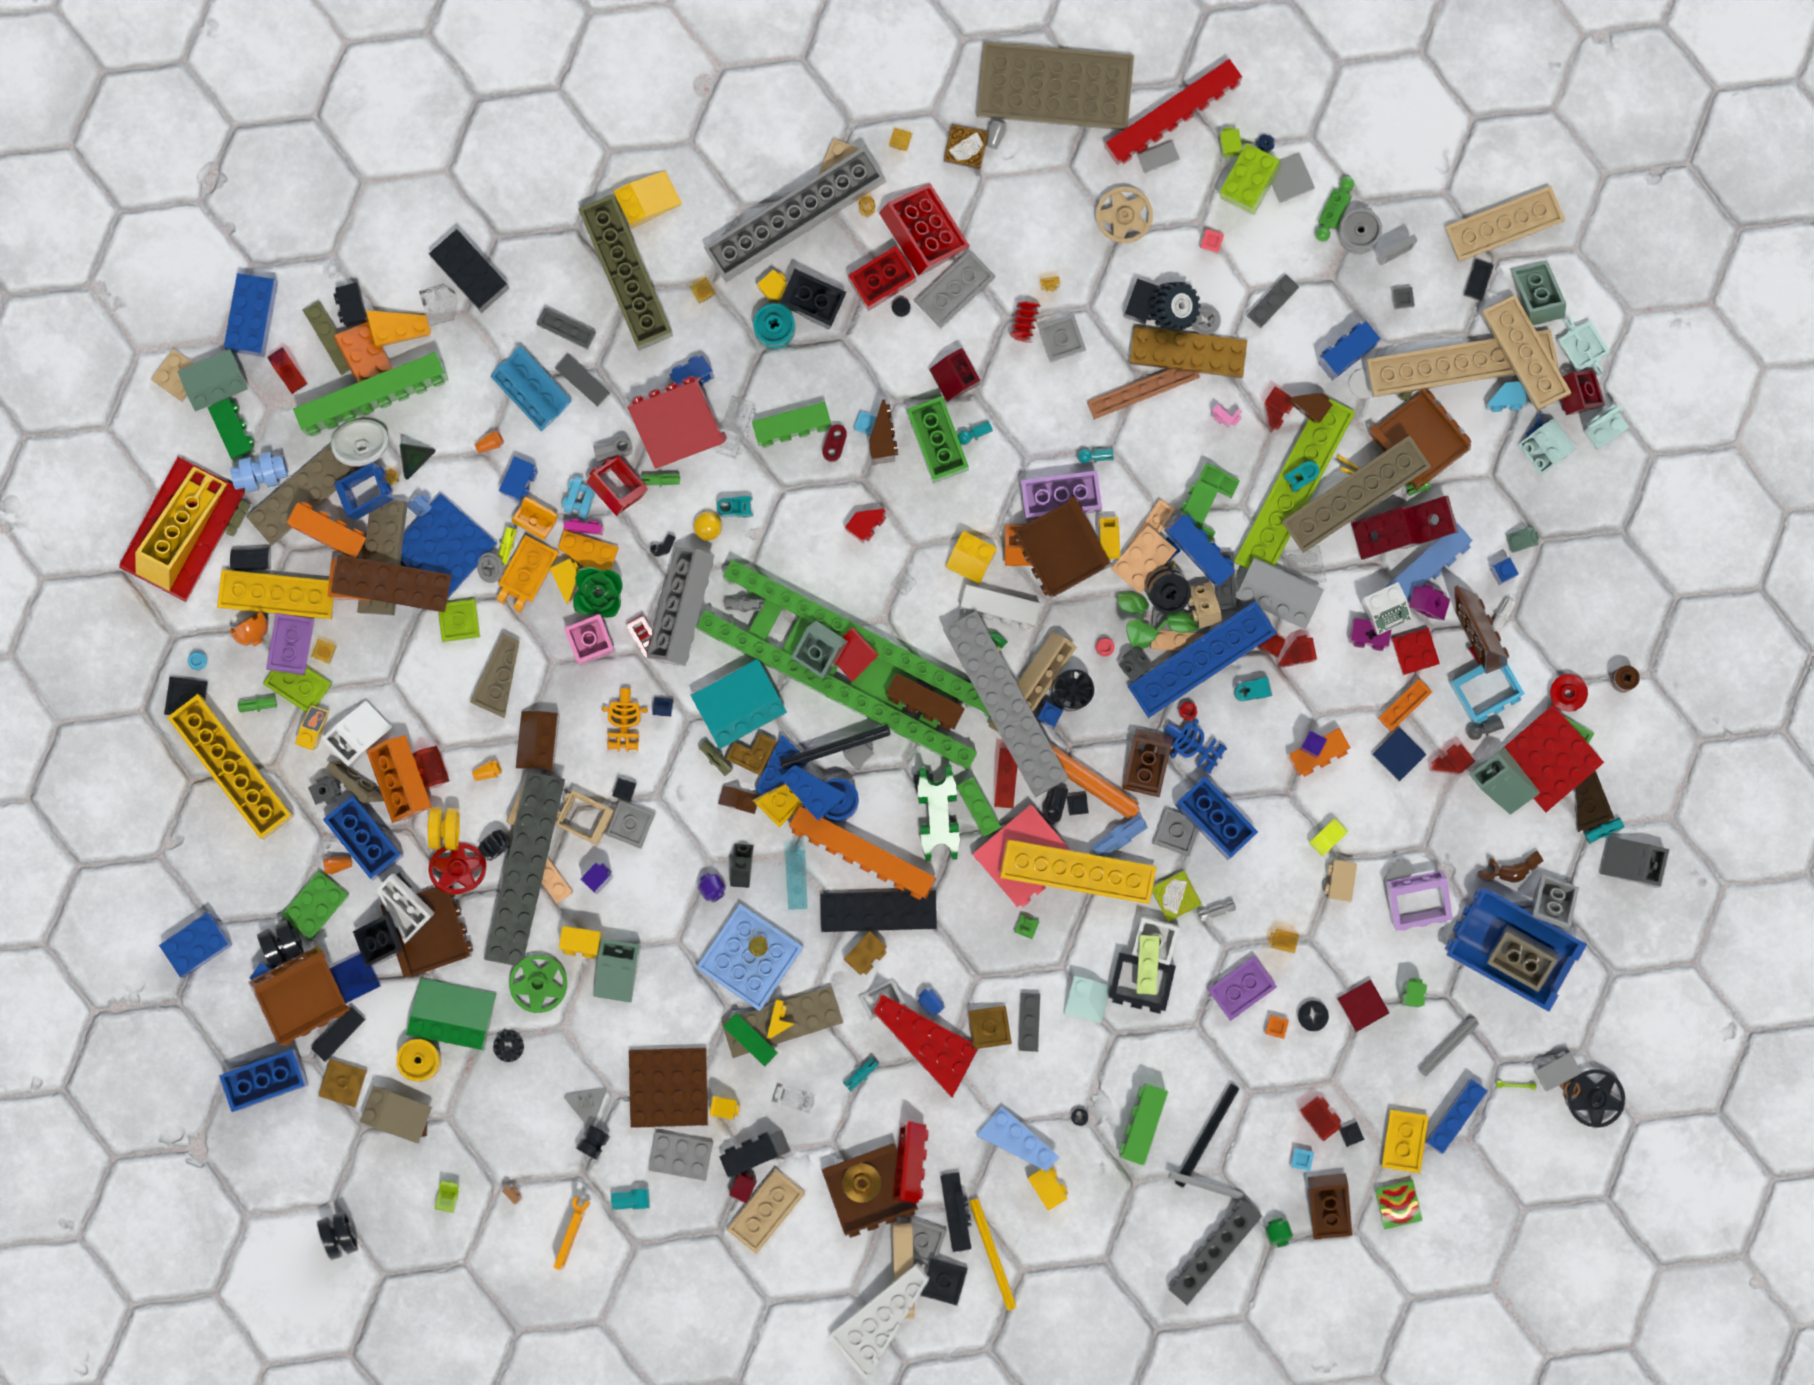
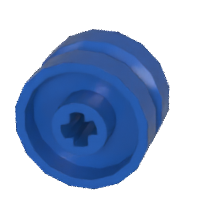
(849, 804)

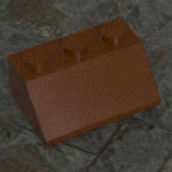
(537, 740)

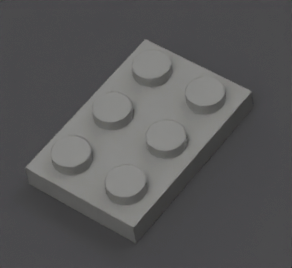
(680, 1156)

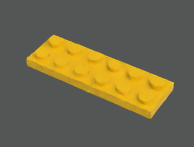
(275, 594)

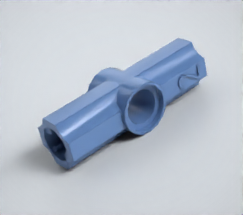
(1119, 836)

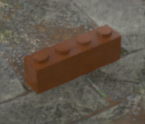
(924, 701)

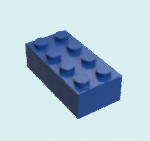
(250, 315)
(1216, 818)
(363, 837)
(263, 1080)

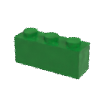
(231, 429)

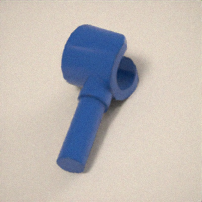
(1539, 423)

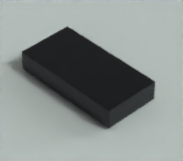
(1478, 280)

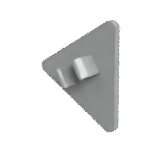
(586, 1104)

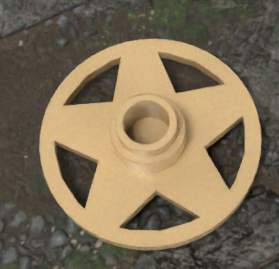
(1124, 215)

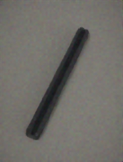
(834, 747)
(1208, 1132)

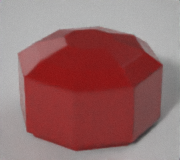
(1188, 711)

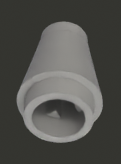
(995, 134)

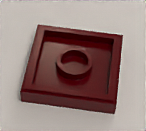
(1363, 1005)

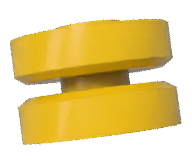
(443, 828)
(407, 1060)

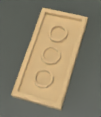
(765, 1211)

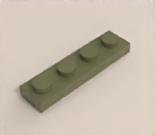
(326, 331)

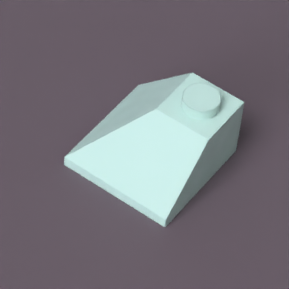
(1087, 999)

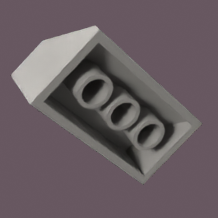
(1280, 593)

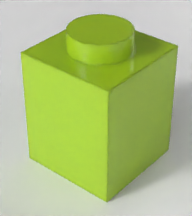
(1230, 142)

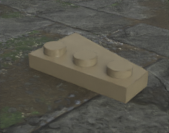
(351, 779)

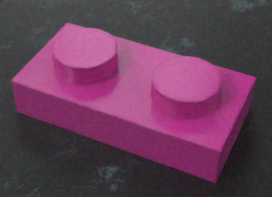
(591, 527)

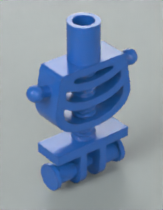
(1178, 734)

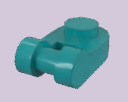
(1308, 471)

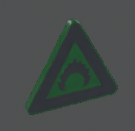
(414, 457)

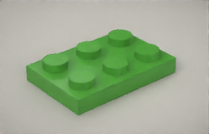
(315, 905)

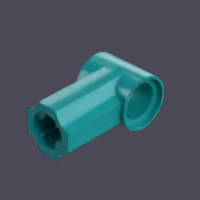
(634, 1199)

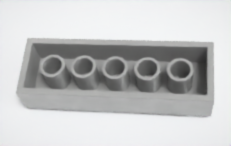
(680, 606)

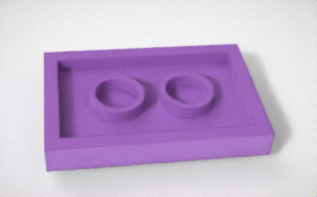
(290, 644)
(1242, 988)

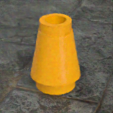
(487, 771)

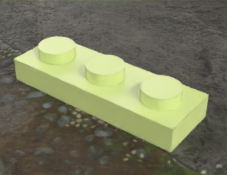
(1148, 964)

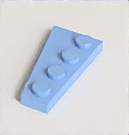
(1012, 1136)

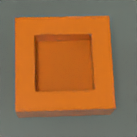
(1277, 1026)

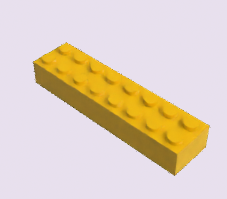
(230, 767)

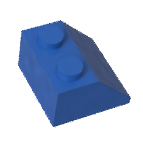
(695, 367)

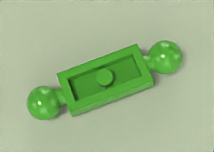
(1334, 209)

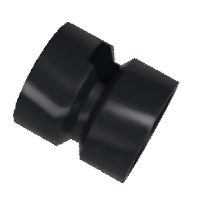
(593, 1142)

